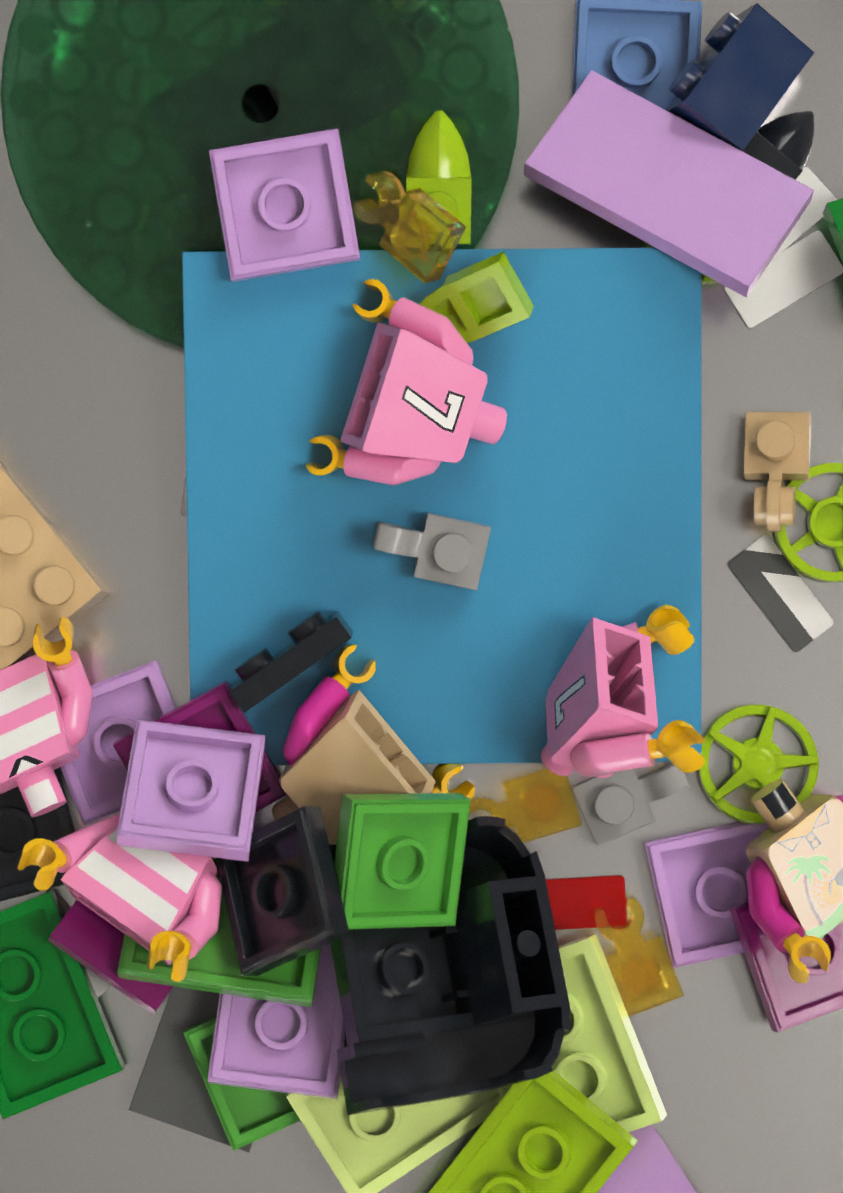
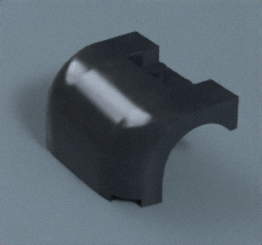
(460, 1003)

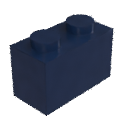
(740, 76)

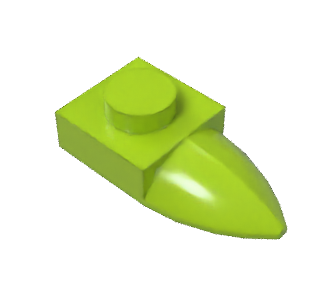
(442, 169)
(482, 298)

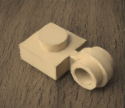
(776, 451)

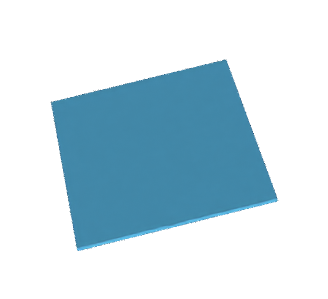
(582, 493)

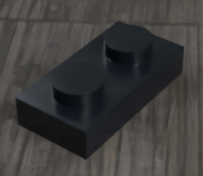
(267, 673)

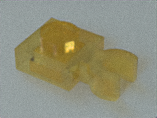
(416, 226)
(535, 804)
(638, 964)

